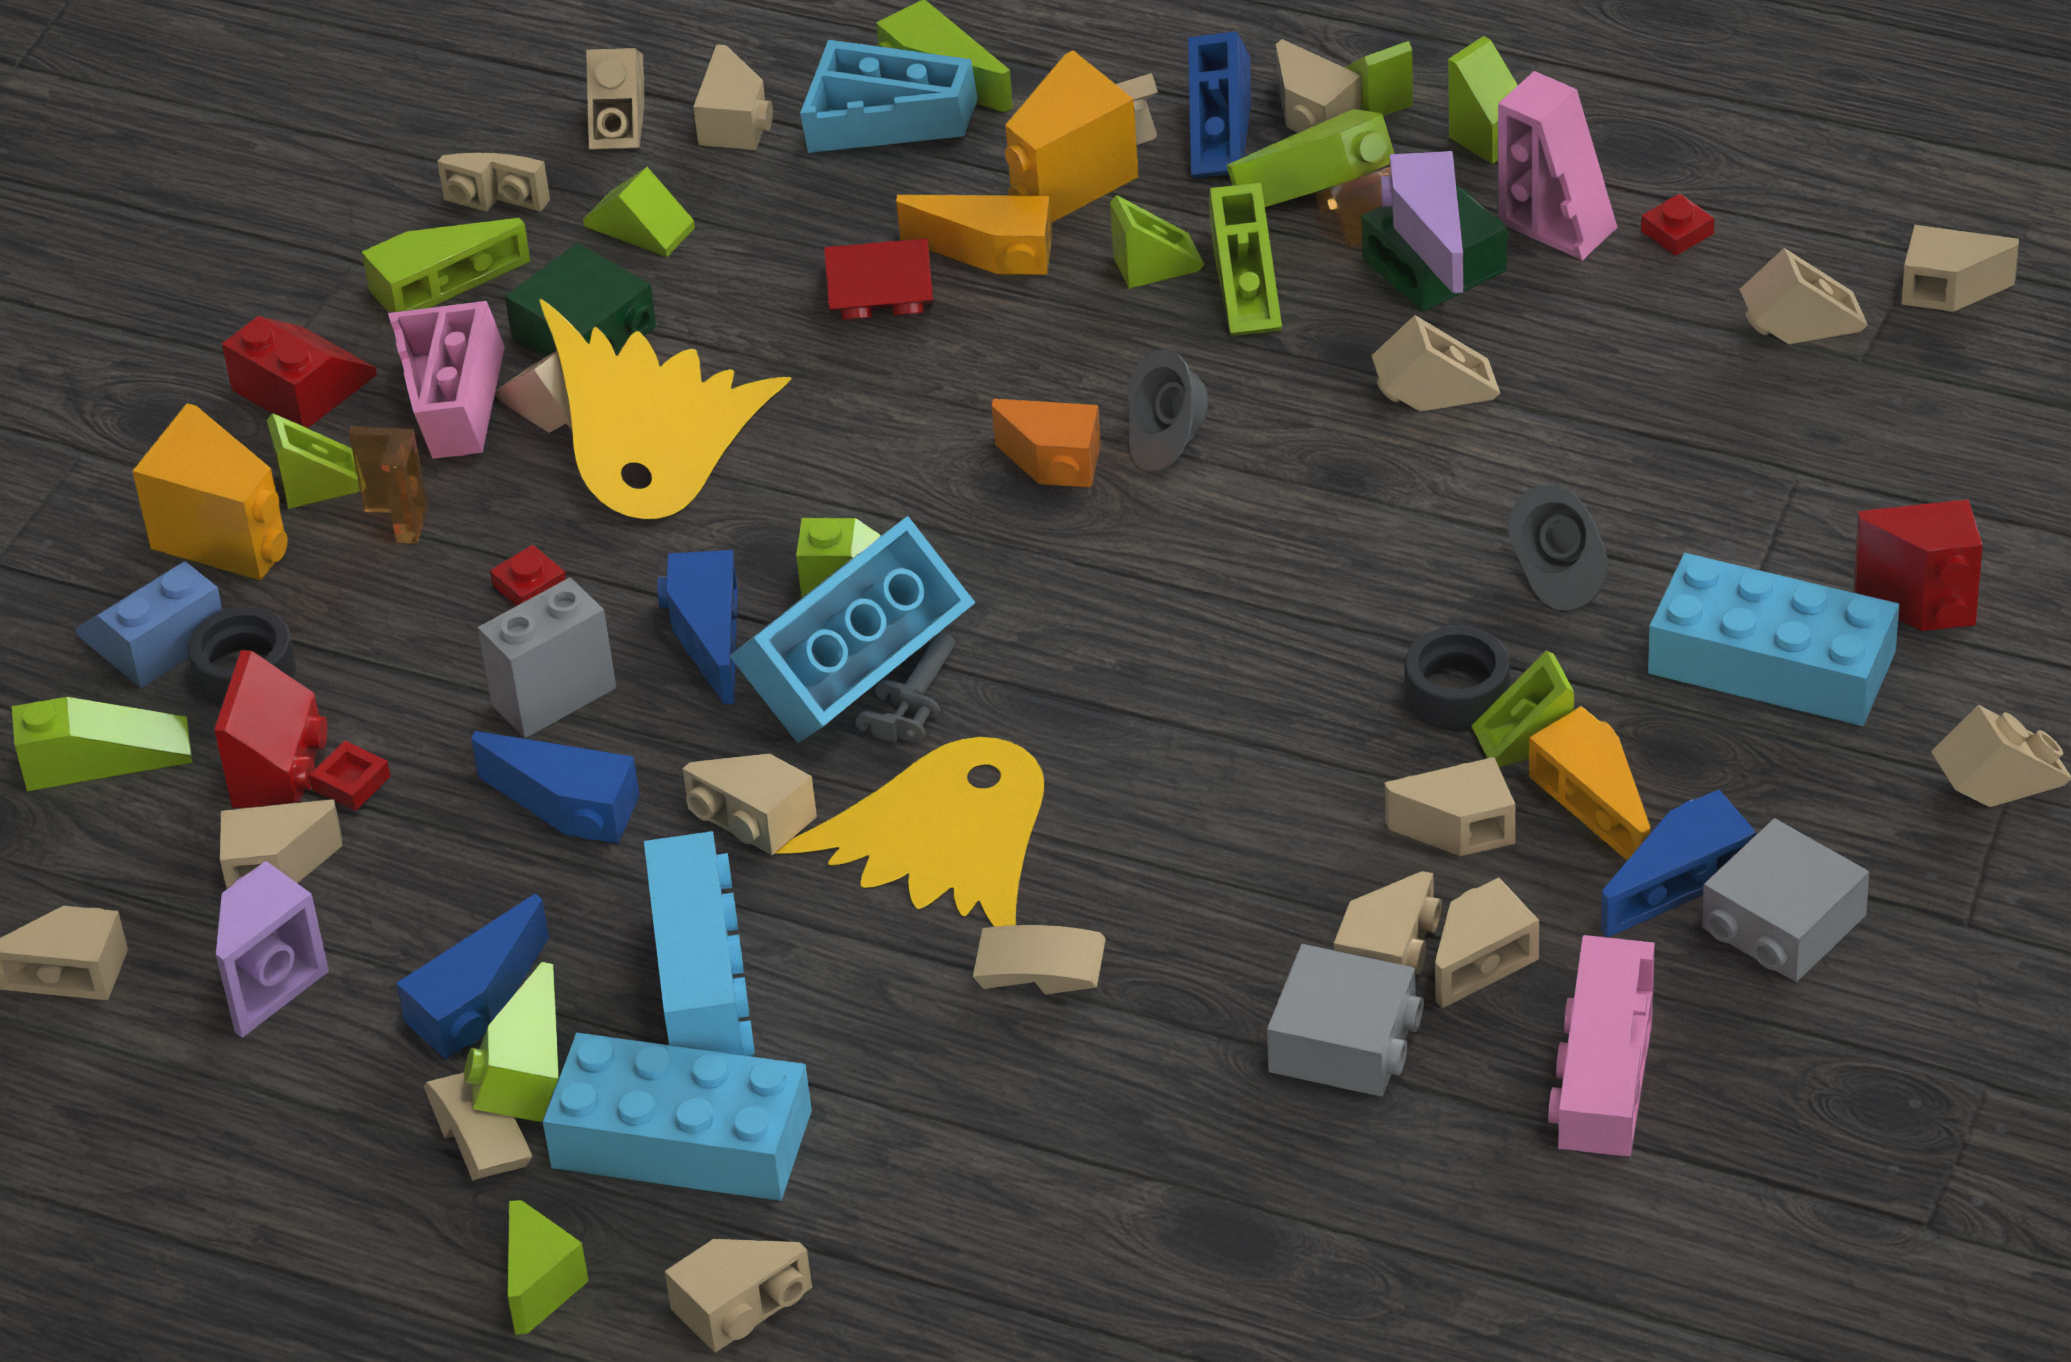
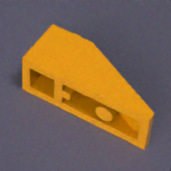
(982, 230)
(1589, 775)

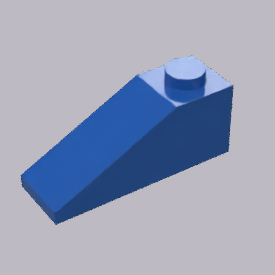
(1218, 102)
(704, 613)
(566, 786)
(1674, 861)
(470, 983)

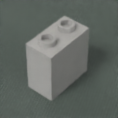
(547, 657)
(1785, 900)
(1343, 1020)

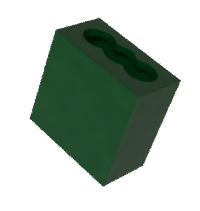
(1387, 252)
(587, 294)

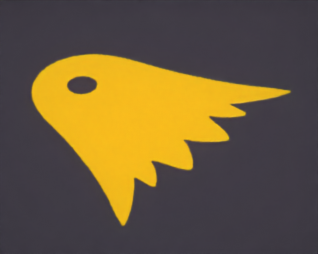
(650, 416)
(943, 828)

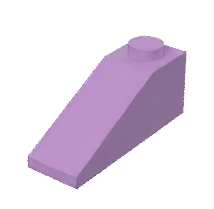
(1426, 211)

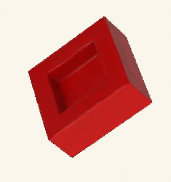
(1677, 224)
(526, 575)
(350, 775)

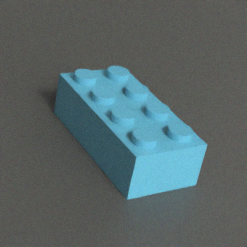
(852, 629)
(1773, 639)
(694, 947)
(678, 1116)

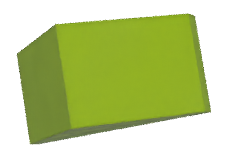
(1386, 79)
(642, 215)
(1148, 246)
(310, 464)
(1524, 709)
(543, 1266)

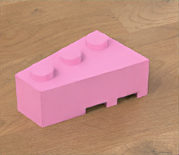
(1550, 169)
(450, 373)
(1605, 1047)

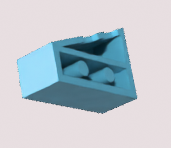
(885, 97)

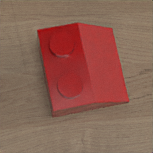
(879, 277)
(292, 370)
(1921, 560)
(267, 735)

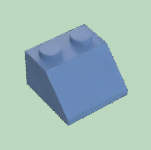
(152, 626)

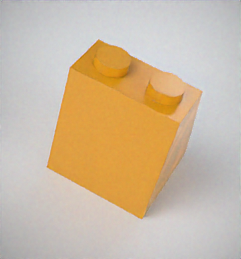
(1072, 138)
(210, 498)

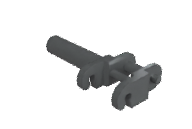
(909, 697)

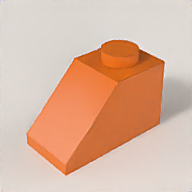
(1049, 439)

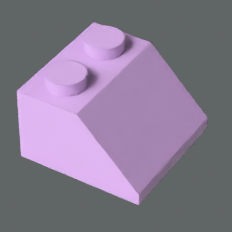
(267, 945)

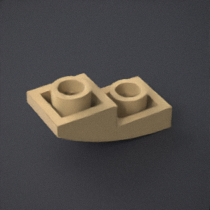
(484, 178)
(1048, 955)
(486, 1139)

